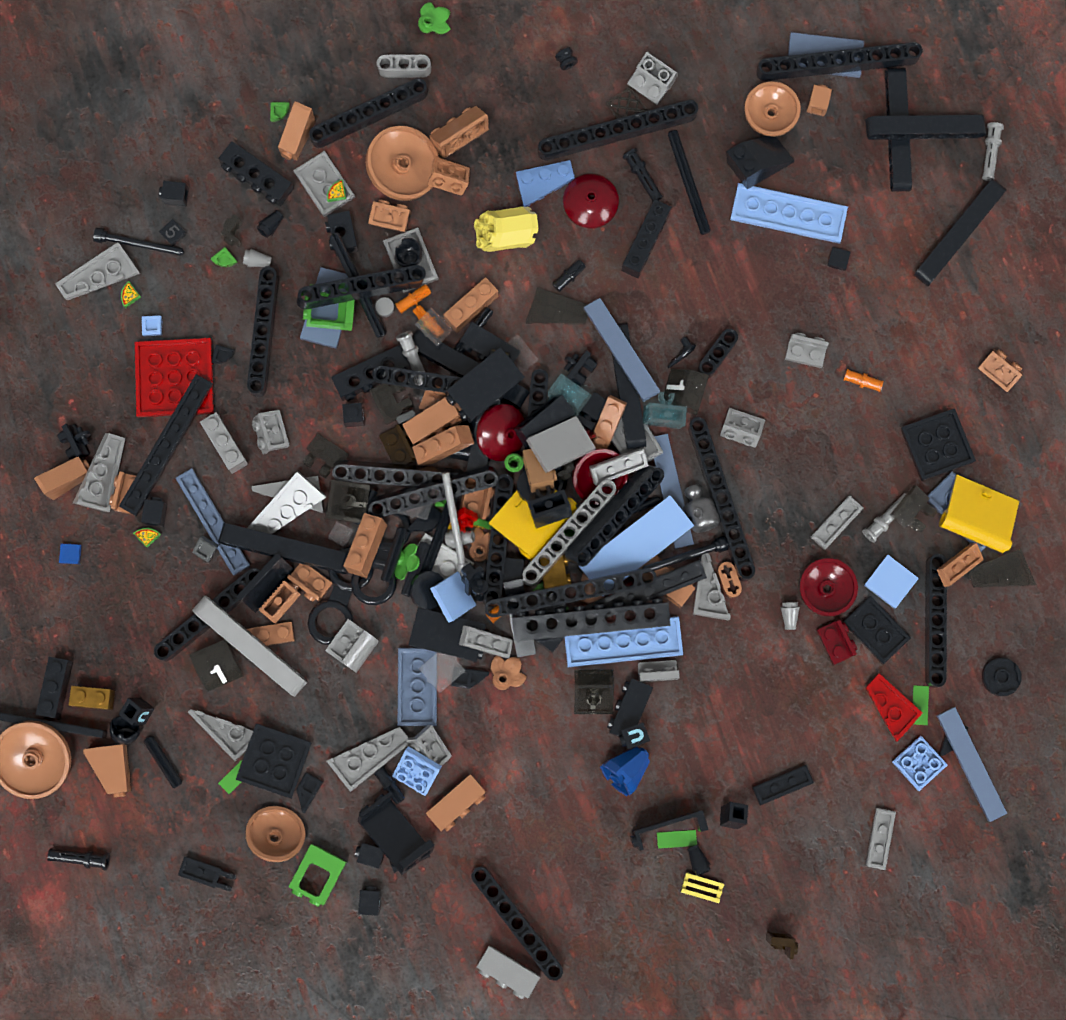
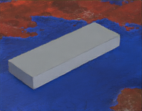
(619, 466)
(836, 522)
(486, 642)
(880, 838)

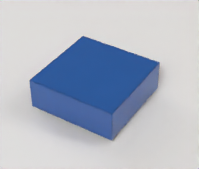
(70, 554)

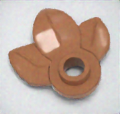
(481, 543)
(509, 670)

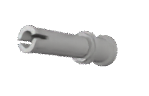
(992, 142)
(410, 351)
(881, 523)

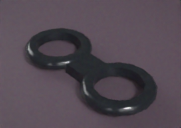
(379, 563)
(338, 599)

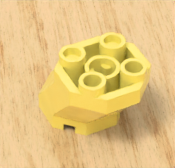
(506, 229)

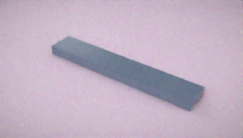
(621, 349)
(670, 484)
(210, 519)
(971, 764)

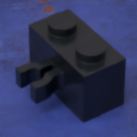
(549, 508)

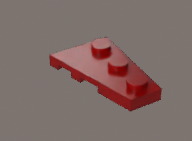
(893, 706)

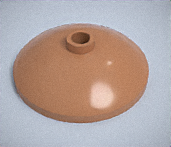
(774, 98)
(278, 824)

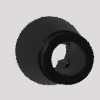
(270, 223)
(698, 860)

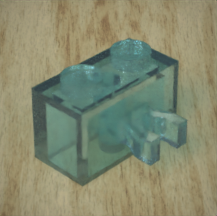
(572, 392)
(664, 414)

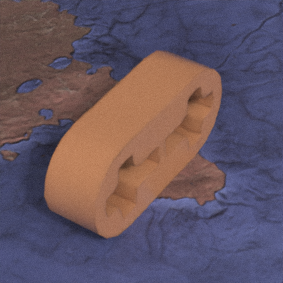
(733, 578)

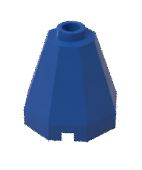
(626, 769)

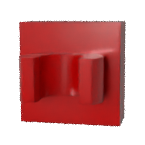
(466, 518)

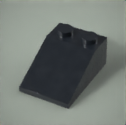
(758, 159)

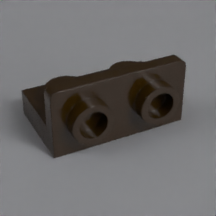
(398, 446)
(783, 942)

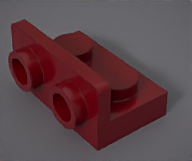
(837, 642)

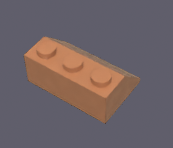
(459, 131)

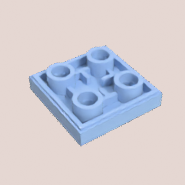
(891, 581)
(452, 597)
(919, 763)
(416, 771)

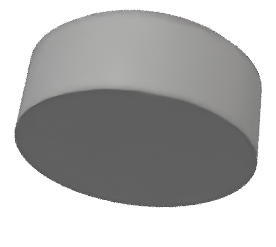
(384, 307)

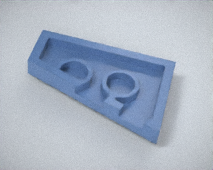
(542, 180)

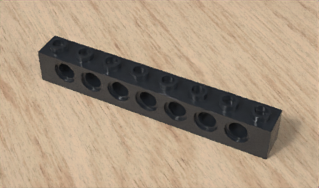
(660, 619)

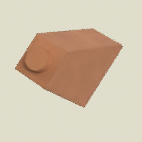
(296, 131)
(63, 477)
(111, 768)

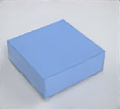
(151, 325)

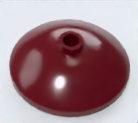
(589, 212)
(494, 430)
(582, 477)
(840, 580)

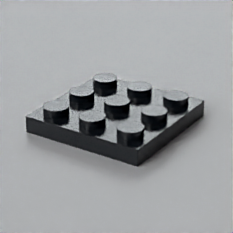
(938, 444)
(273, 761)

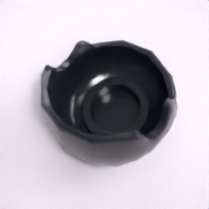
(408, 253)
(123, 731)

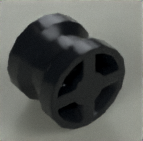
(566, 58)

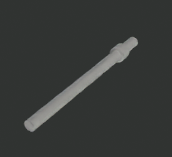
(454, 522)

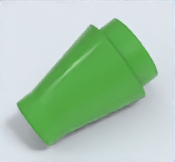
(513, 458)

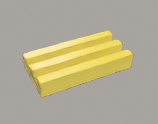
(686, 883)

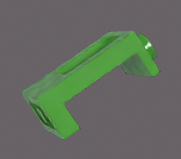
(344, 319)
(325, 860)

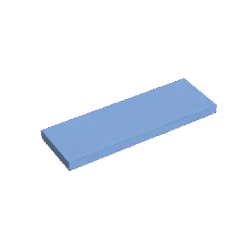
(789, 213)
(639, 542)
(624, 645)

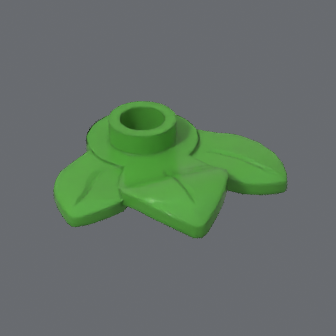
(436, 18)
(407, 561)

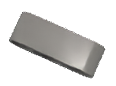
(411, 71)

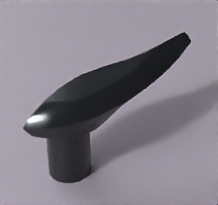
(688, 348)

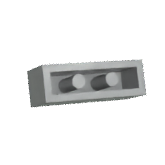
(224, 443)
(508, 972)

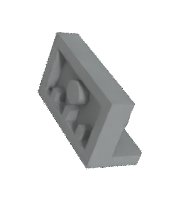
(806, 350)
(742, 427)
(270, 431)
(658, 671)
(430, 745)

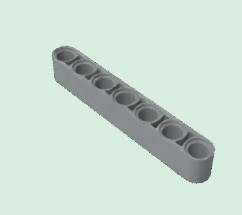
(573, 524)
(249, 646)

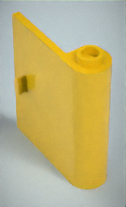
(980, 514)
(518, 527)

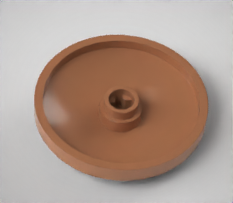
(401, 162)
(33, 759)

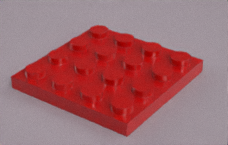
(166, 371)

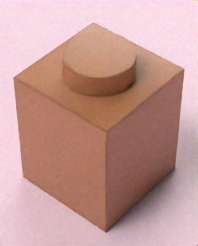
(819, 100)

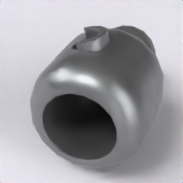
(700, 510)

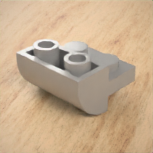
(652, 78)
(352, 645)

